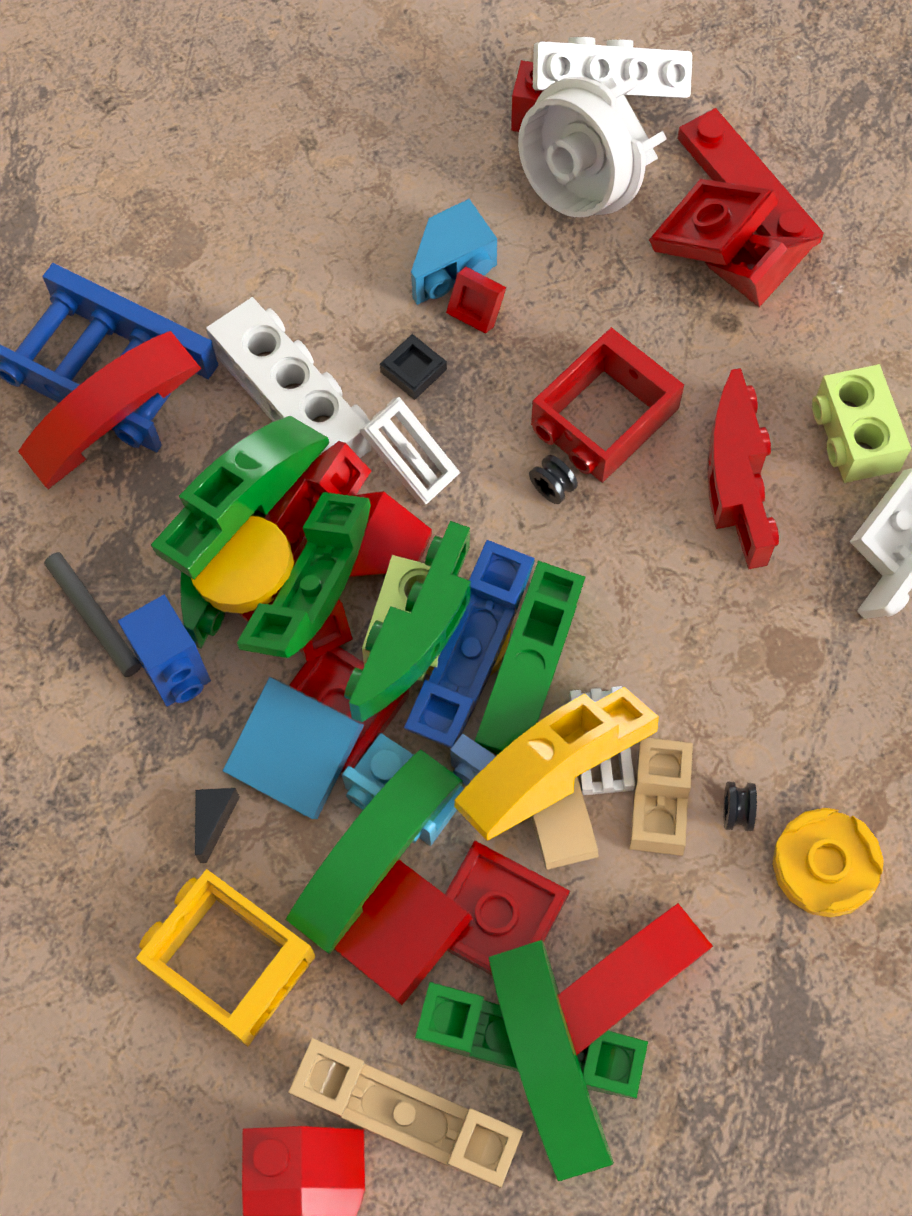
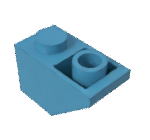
(449, 244)

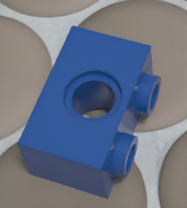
(165, 651)

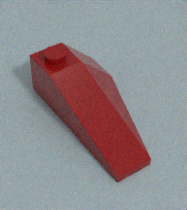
(303, 1171)

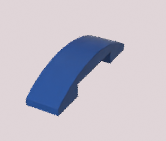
(471, 652)

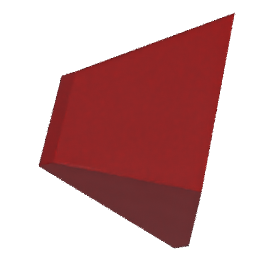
(763, 264)
(389, 532)

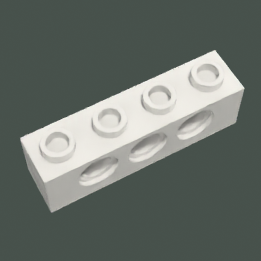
(252, 330)

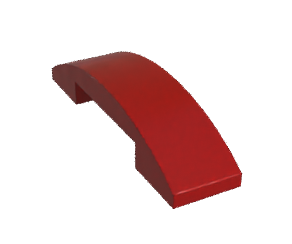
(103, 402)
(334, 471)
(631, 975)

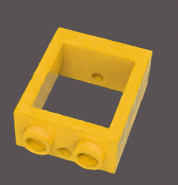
(271, 987)

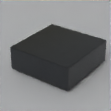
(413, 366)

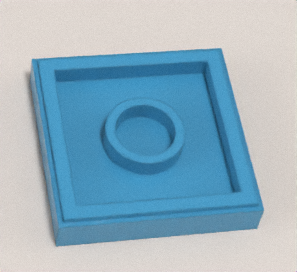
(293, 748)

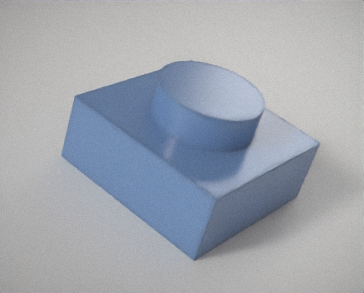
(469, 758)

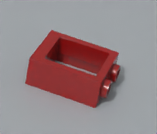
(634, 372)

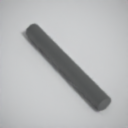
(92, 614)

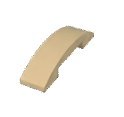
(405, 1113)

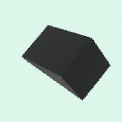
(212, 813)

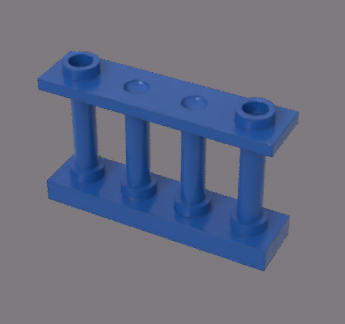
(108, 315)

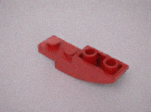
(734, 471)

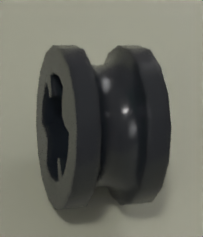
(553, 479)
(740, 806)

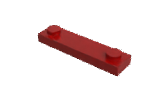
(731, 160)

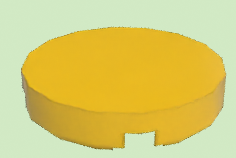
(247, 568)
(827, 862)

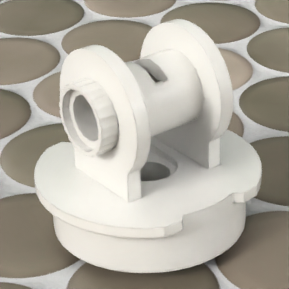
(585, 146)

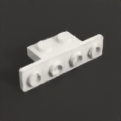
(654, 70)
(887, 545)

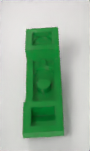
(316, 580)
(371, 849)
(476, 1030)
(548, 1062)

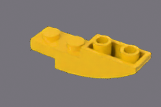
(548, 757)

